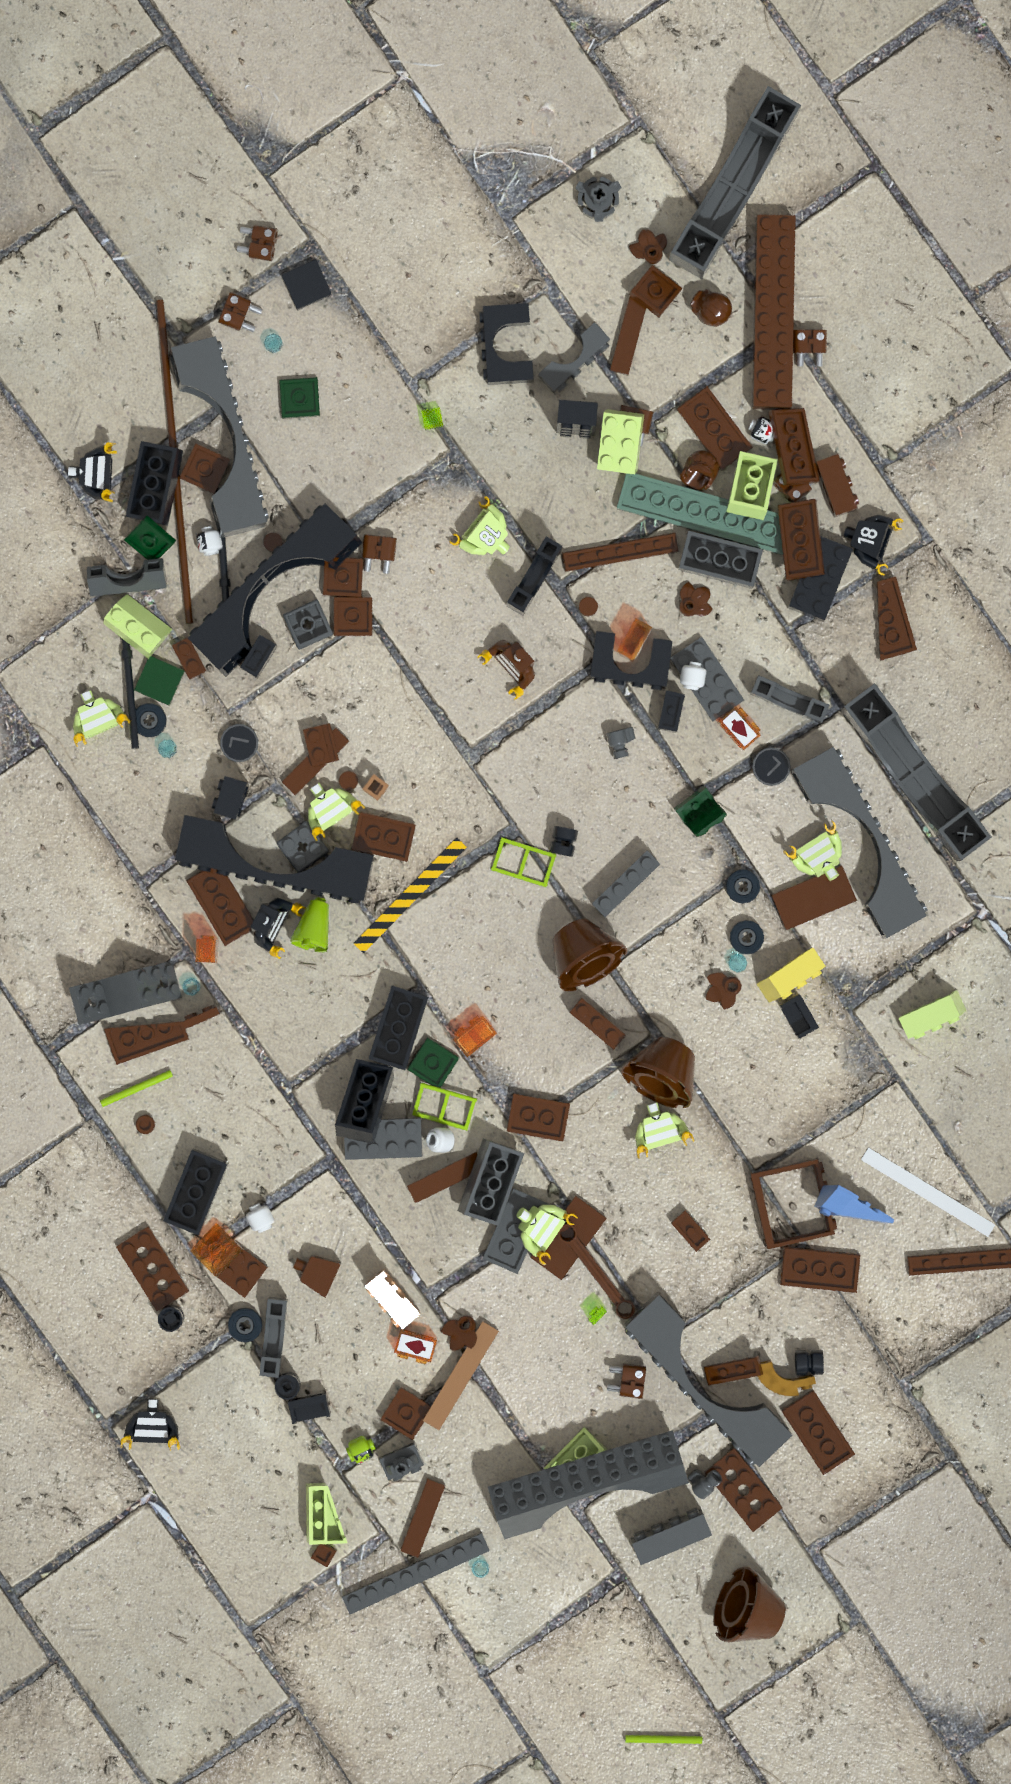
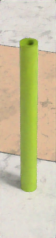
(136, 1088)
(663, 1739)

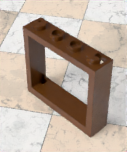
(755, 1179)

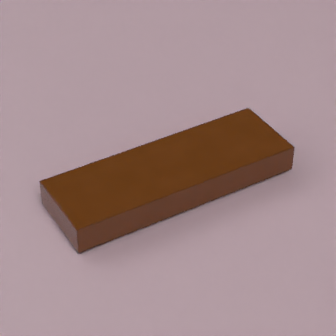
(733, 1370)

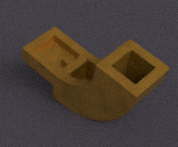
(782, 1385)

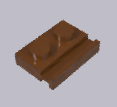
(321, 745)

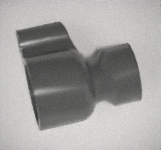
(618, 739)
(702, 1485)

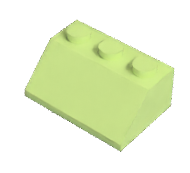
(137, 625)
(580, 1446)

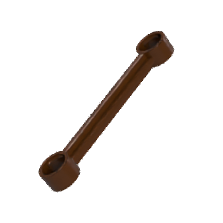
(596, 1272)

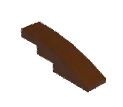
(442, 1178)

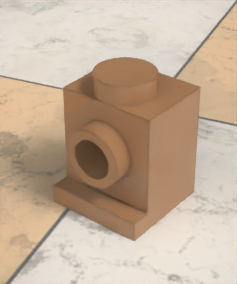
(375, 787)

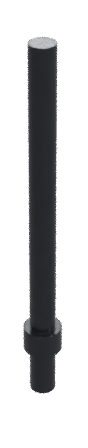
(224, 582)
(127, 655)

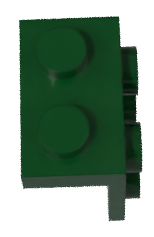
(700, 812)

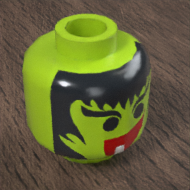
(360, 1449)

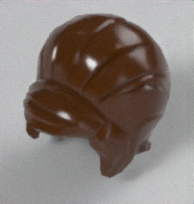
(711, 307)
(700, 470)

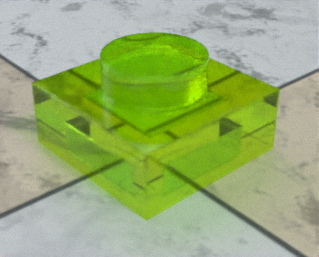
(432, 418)
(596, 1314)

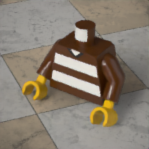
(514, 661)

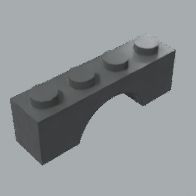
(556, 374)
(105, 582)
(789, 700)
(626, 884)
(273, 1337)

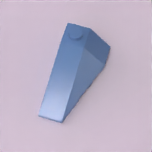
(841, 1202)

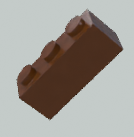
(837, 485)
(597, 1023)

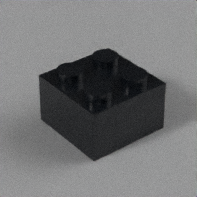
(230, 798)

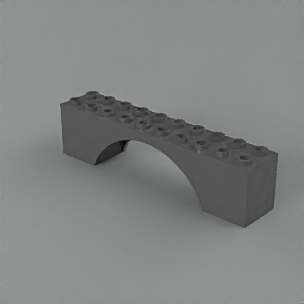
(735, 182)
(203, 373)
(920, 782)
(893, 899)
(751, 1428)
(532, 1499)

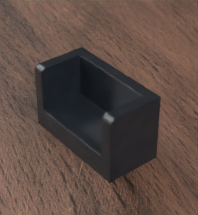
(258, 656)
(671, 711)
(799, 1016)
(309, 1407)

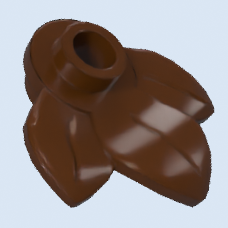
(647, 244)
(696, 598)
(720, 990)
(459, 1335)

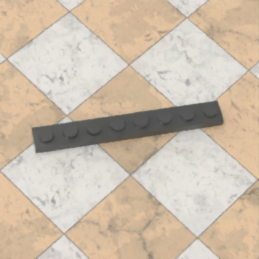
(415, 1573)

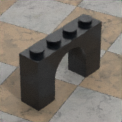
(495, 319)
(535, 576)
(654, 675)

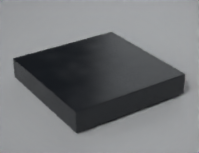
(306, 284)

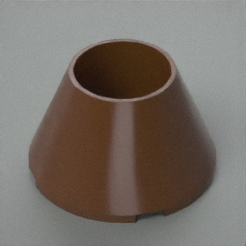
(585, 954)
(663, 1072)
(747, 1608)

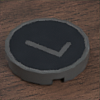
(239, 743)
(771, 766)

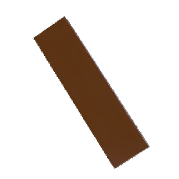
(628, 337)
(305, 772)
(422, 1517)

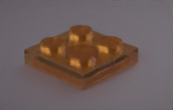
(216, 1250)

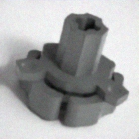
(607, 192)

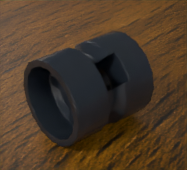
(563, 834)
(171, 1318)
(809, 1362)
(287, 1385)

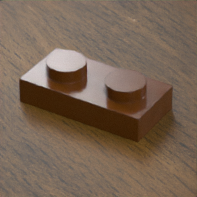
(189, 658)
(690, 1231)

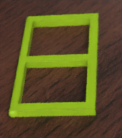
(519, 875)
(440, 1119)

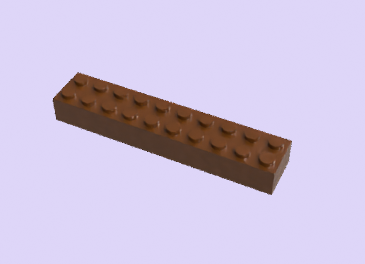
(773, 312)

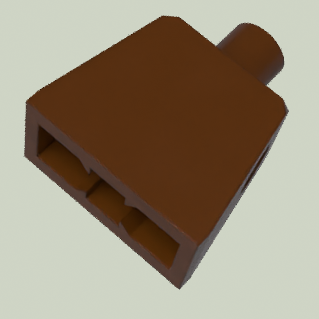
(317, 1273)

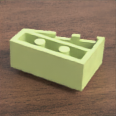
(933, 1015)
(321, 1516)

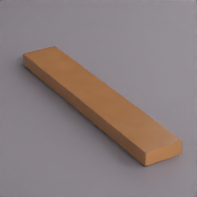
(460, 1377)

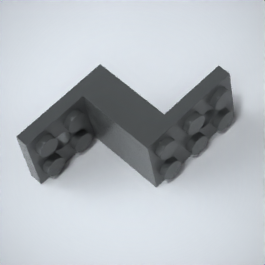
(125, 992)

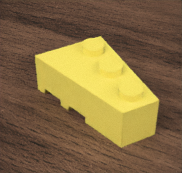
(792, 975)

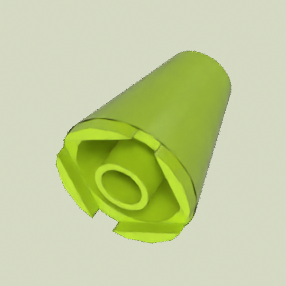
(313, 927)

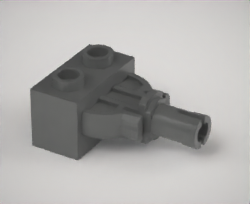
(401, 1462)

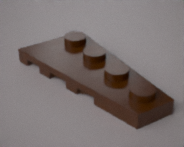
(893, 622)
(140, 1040)

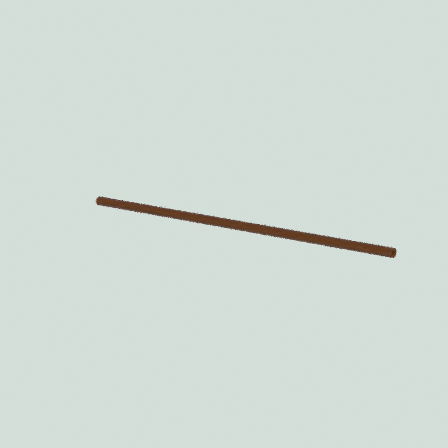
(173, 443)

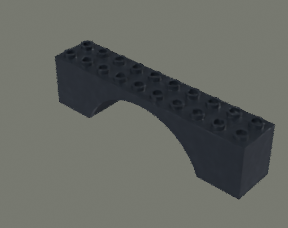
(225, 632)
(209, 847)

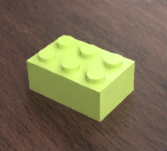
(620, 441)
(751, 485)

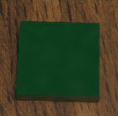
(299, 398)
(149, 539)
(159, 680)
(433, 1063)

